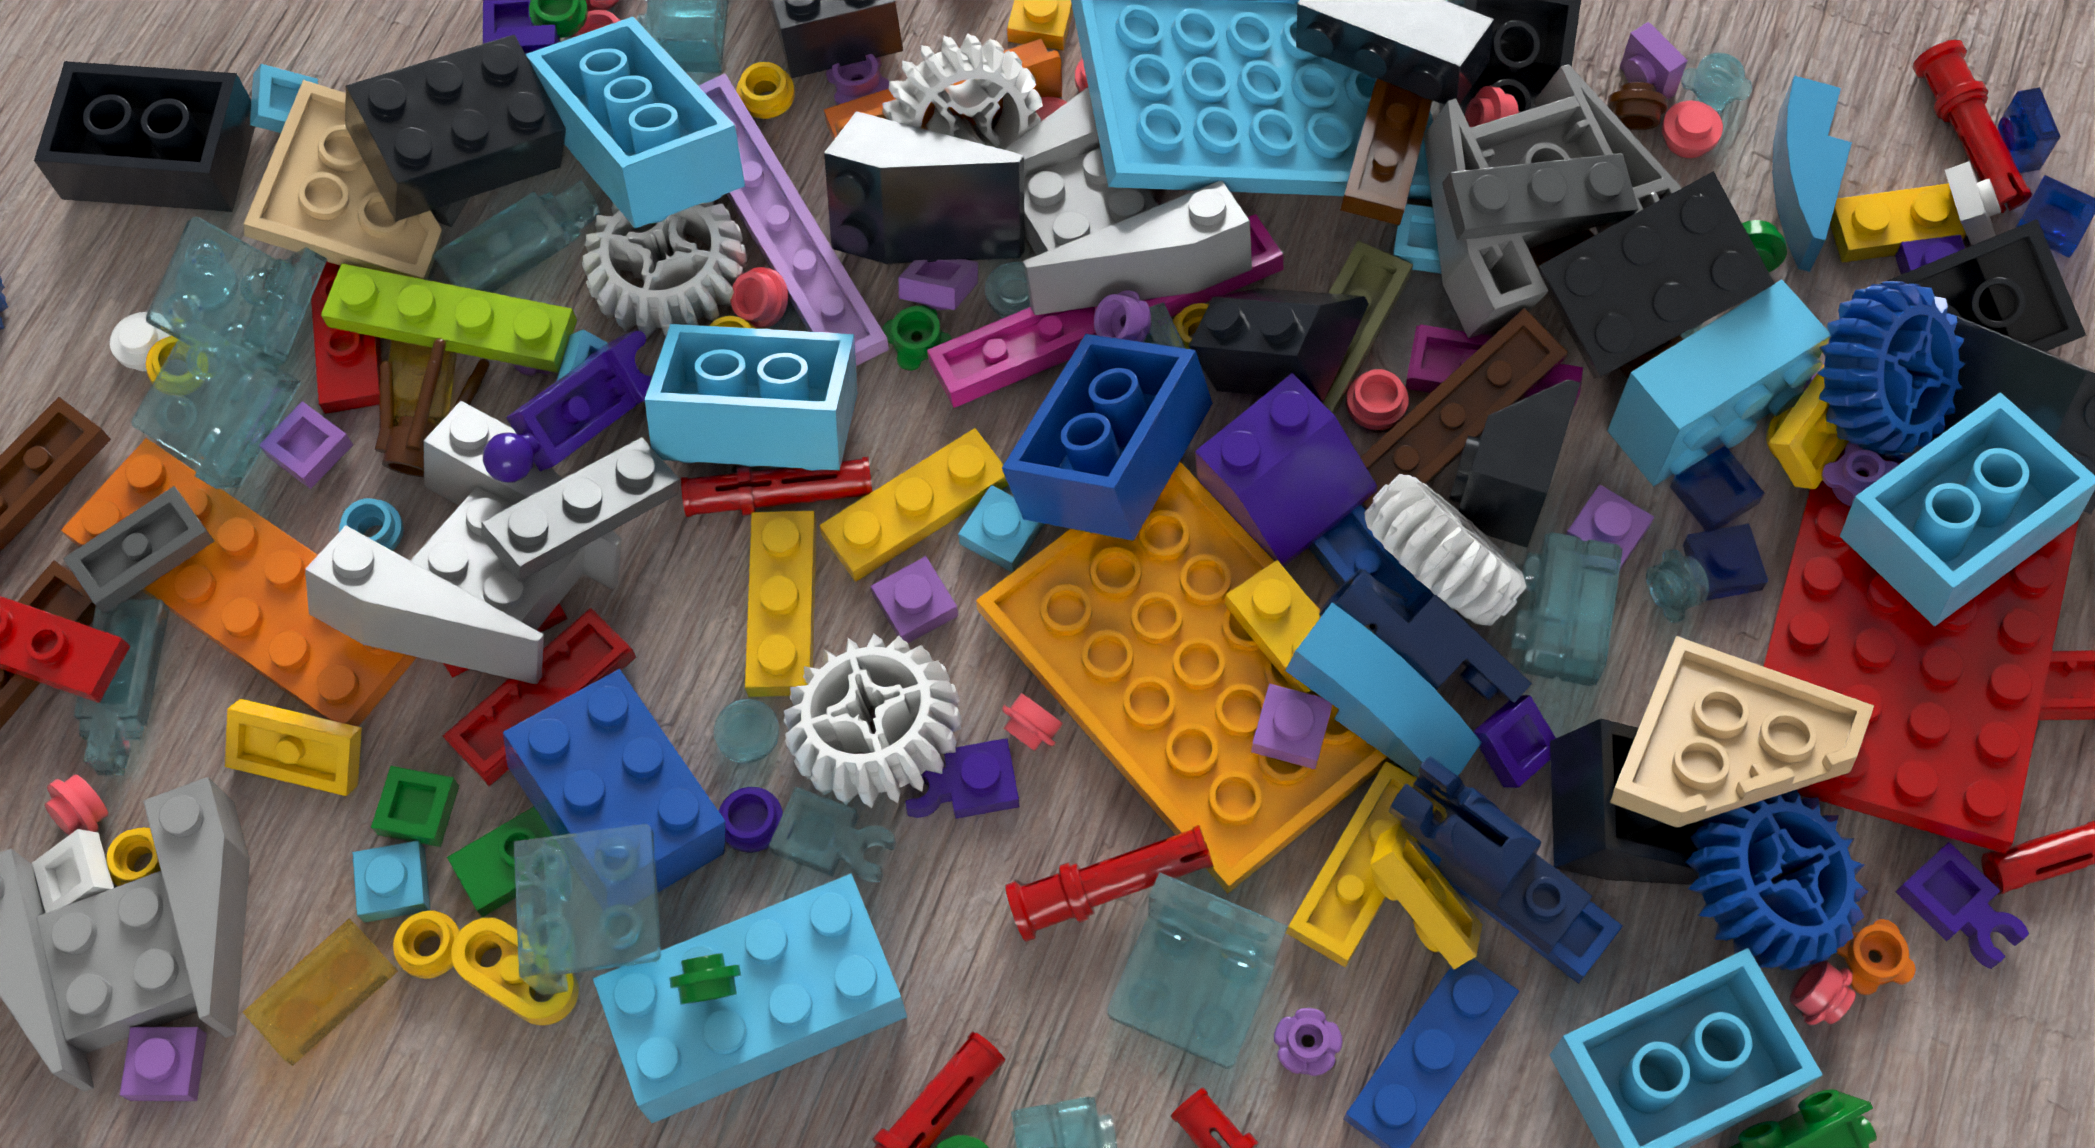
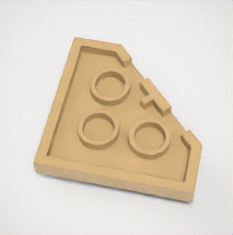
(326, 199)
(1732, 737)

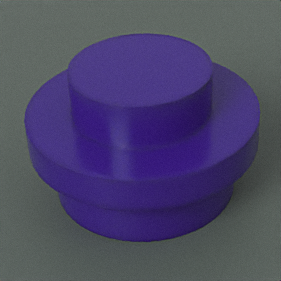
(750, 818)

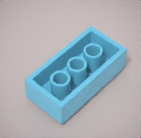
(639, 122)
(804, 987)

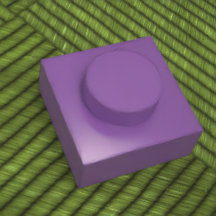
(1653, 60)
(938, 283)
(306, 445)
(1612, 521)
(914, 600)
(1291, 726)
(163, 1064)

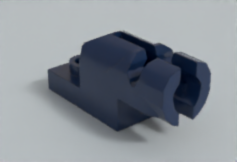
(1429, 637)
(1489, 855)

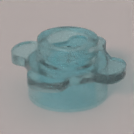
(1722, 70)
(1677, 584)

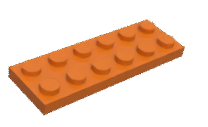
(247, 590)

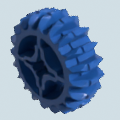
(1891, 367)
(1795, 916)

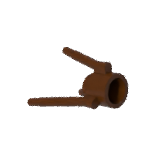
(405, 443)

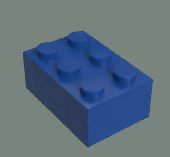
(1108, 436)
(610, 765)

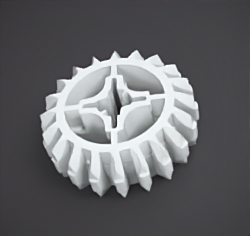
(988, 78)
(677, 277)
(1444, 550)
(912, 720)

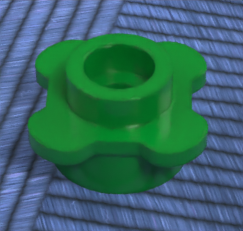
(911, 322)

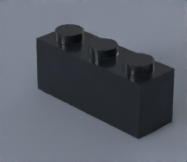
(1407, 43)

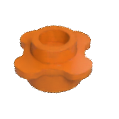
(1894, 964)

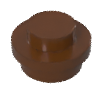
(1638, 105)

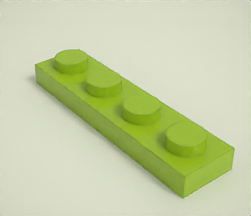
(466, 318)

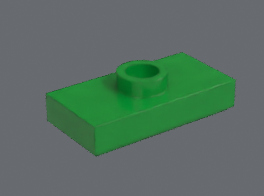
(488, 863)

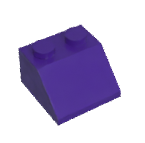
(1285, 470)

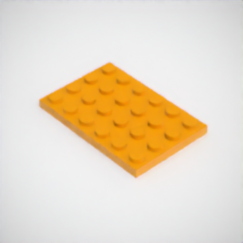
(1170, 678)

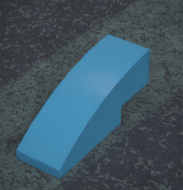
(1807, 167)
(1380, 695)

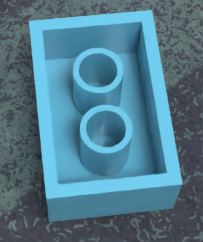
(1718, 383)
(752, 397)
(1967, 508)
(1686, 1060)

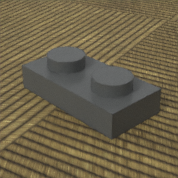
(138, 550)

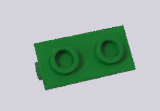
(1823, 1121)

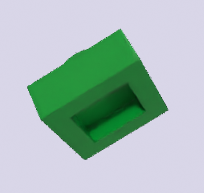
(415, 806)

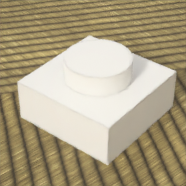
(1973, 201)
(72, 870)

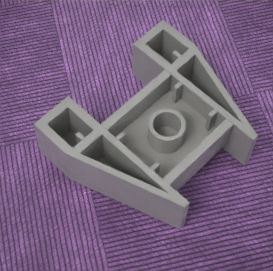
(1111, 238)
(1496, 275)
(455, 594)
(136, 949)

